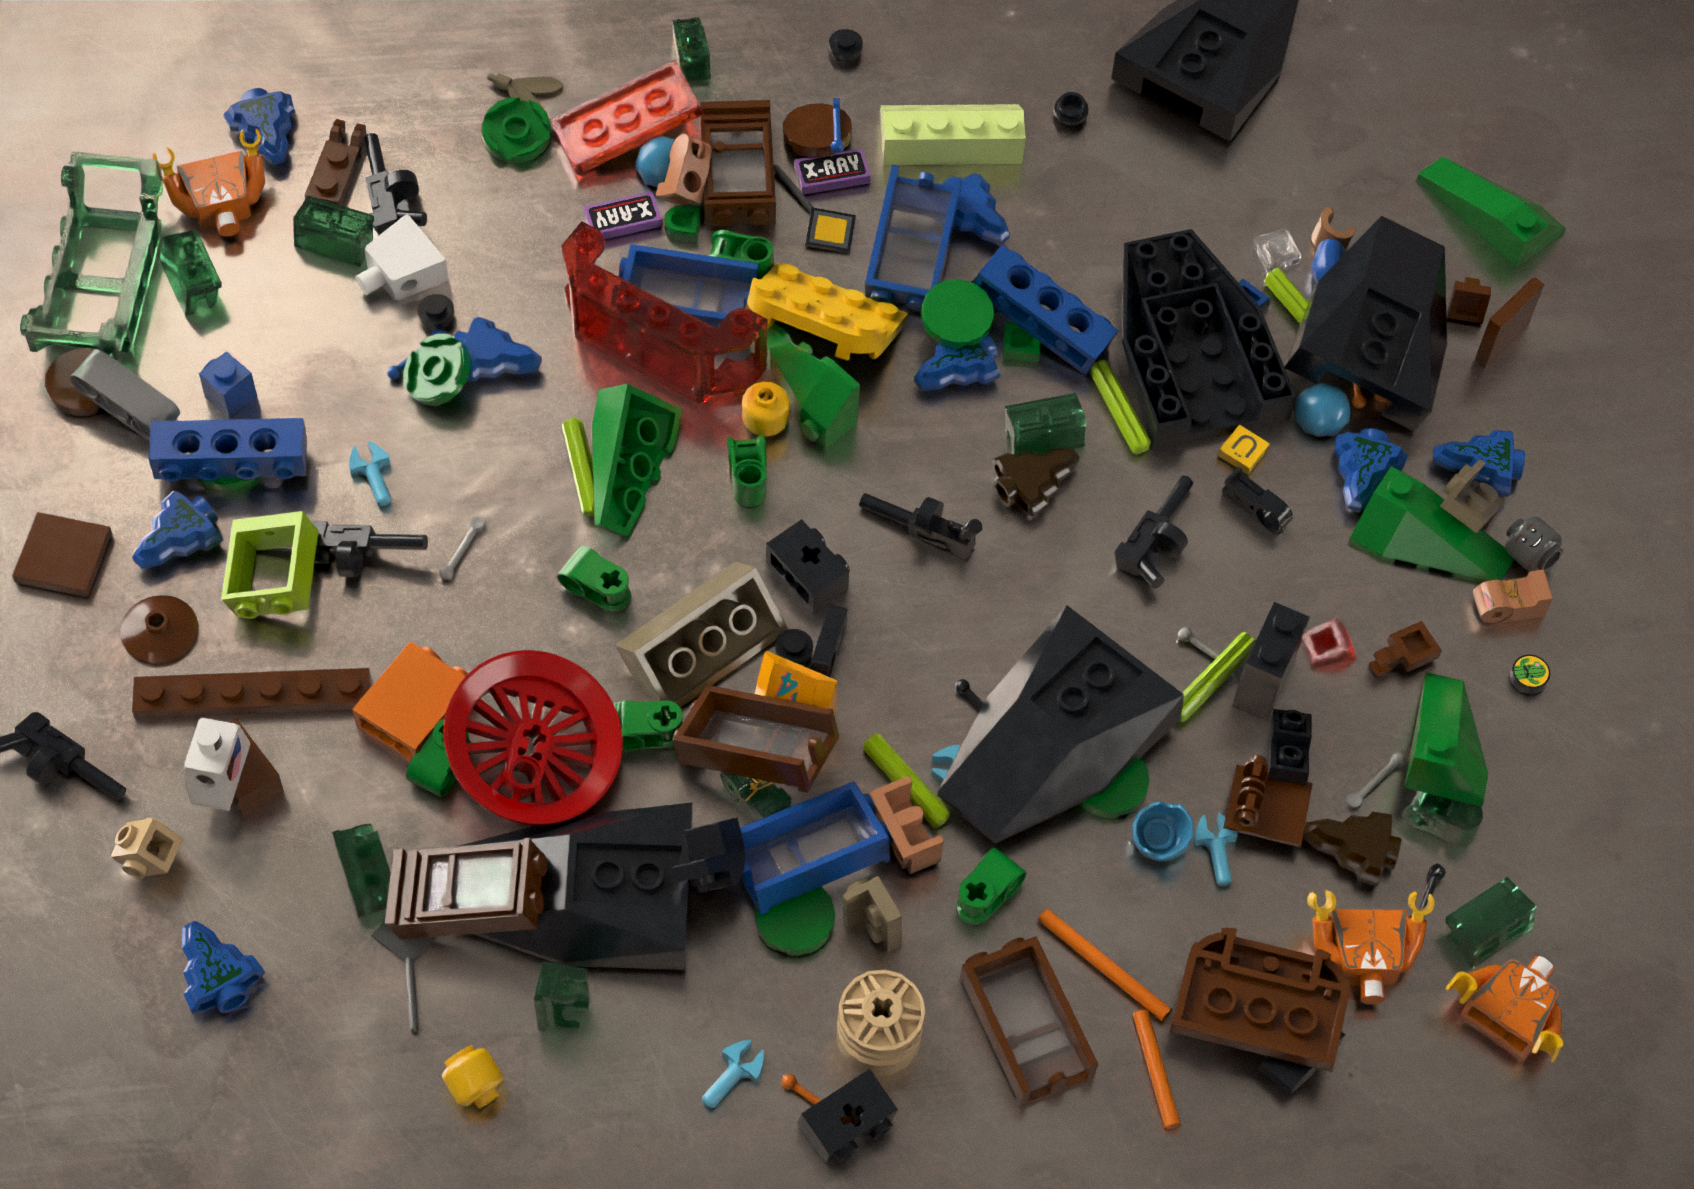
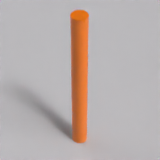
(1105, 964)

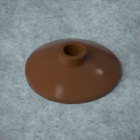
(160, 643)

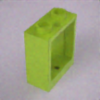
(269, 533)

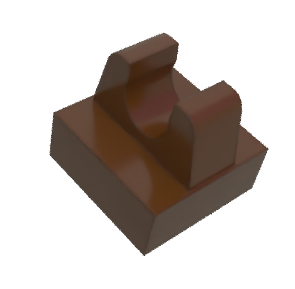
(1469, 301)

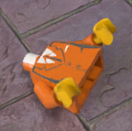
(218, 187)
(1370, 944)
(1514, 1005)

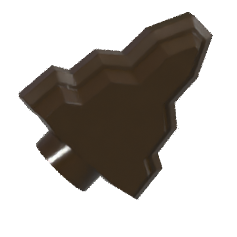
(1032, 477)
(1357, 843)

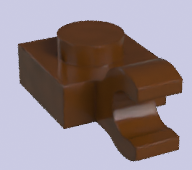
(1408, 646)

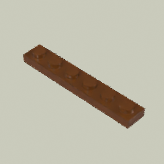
(249, 692)

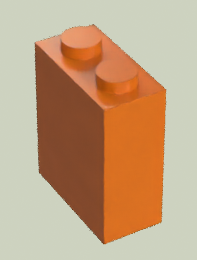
(408, 700)

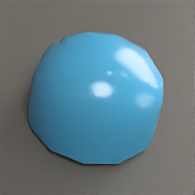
(654, 160)
(1322, 410)
(1162, 831)

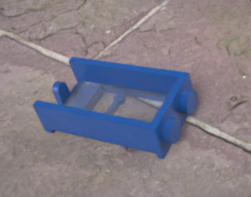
(911, 239)
(692, 282)
(812, 845)

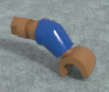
(1329, 244)

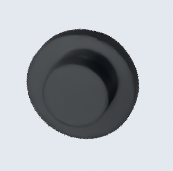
(845, 45)
(1071, 108)
(436, 311)
(794, 646)

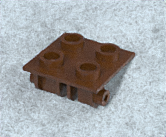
(1267, 806)

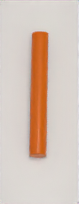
(1156, 1069)

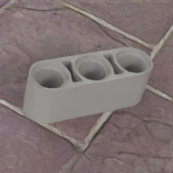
(122, 393)

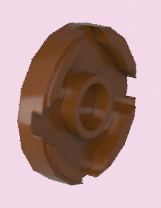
(811, 129)
(60, 388)

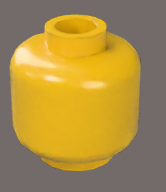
(765, 408)
(472, 1077)

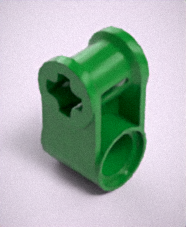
(743, 248)
(748, 464)
(596, 580)
(645, 723)
(430, 764)
(988, 887)

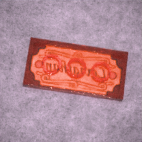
(626, 117)

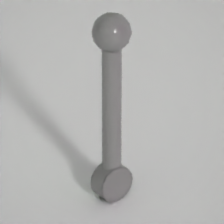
(477, 525)
(1185, 635)
(1355, 800)

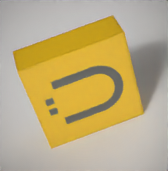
(1243, 449)

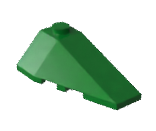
(1500, 216)
(818, 390)
(629, 443)
(1410, 526)
(1446, 744)

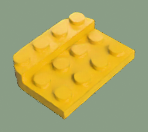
(826, 310)

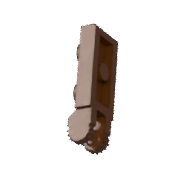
(337, 164)

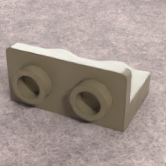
(1469, 500)
(872, 904)

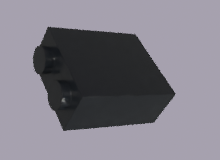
(1270, 661)

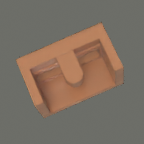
(905, 825)

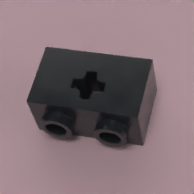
(808, 565)
(858, 1097)

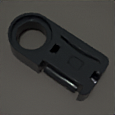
(1256, 502)
(829, 640)

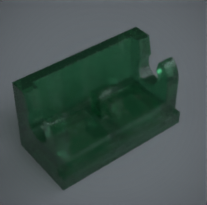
(332, 230)
(189, 270)
(1045, 424)
(364, 867)
(1490, 921)
(558, 990)

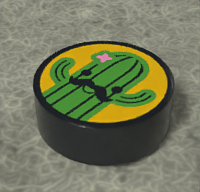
(1529, 674)

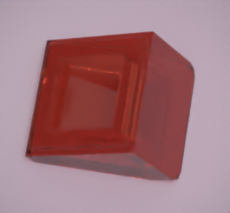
(1329, 644)

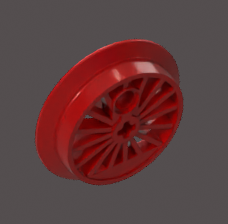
(546, 682)

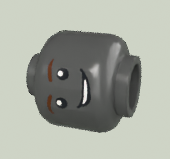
(1533, 544)

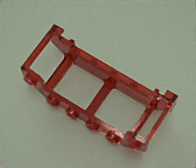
(655, 334)

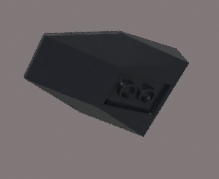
(1212, 55)
(1380, 321)
(1197, 344)
(1058, 729)
(609, 889)

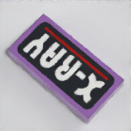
(832, 172)
(624, 215)

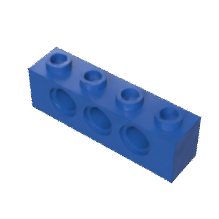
(1049, 327)
(213, 437)

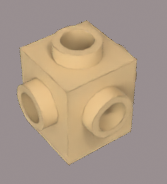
(146, 847)

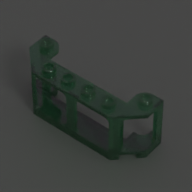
(118, 332)

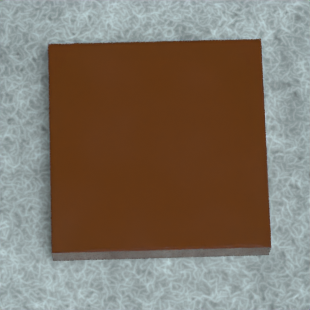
(1509, 321)
(62, 554)

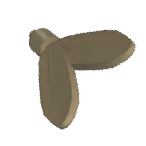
(526, 87)

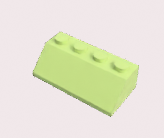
(952, 134)

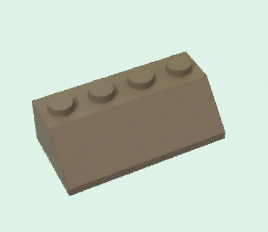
(703, 635)

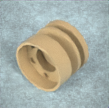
(879, 1041)

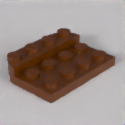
(1263, 999)

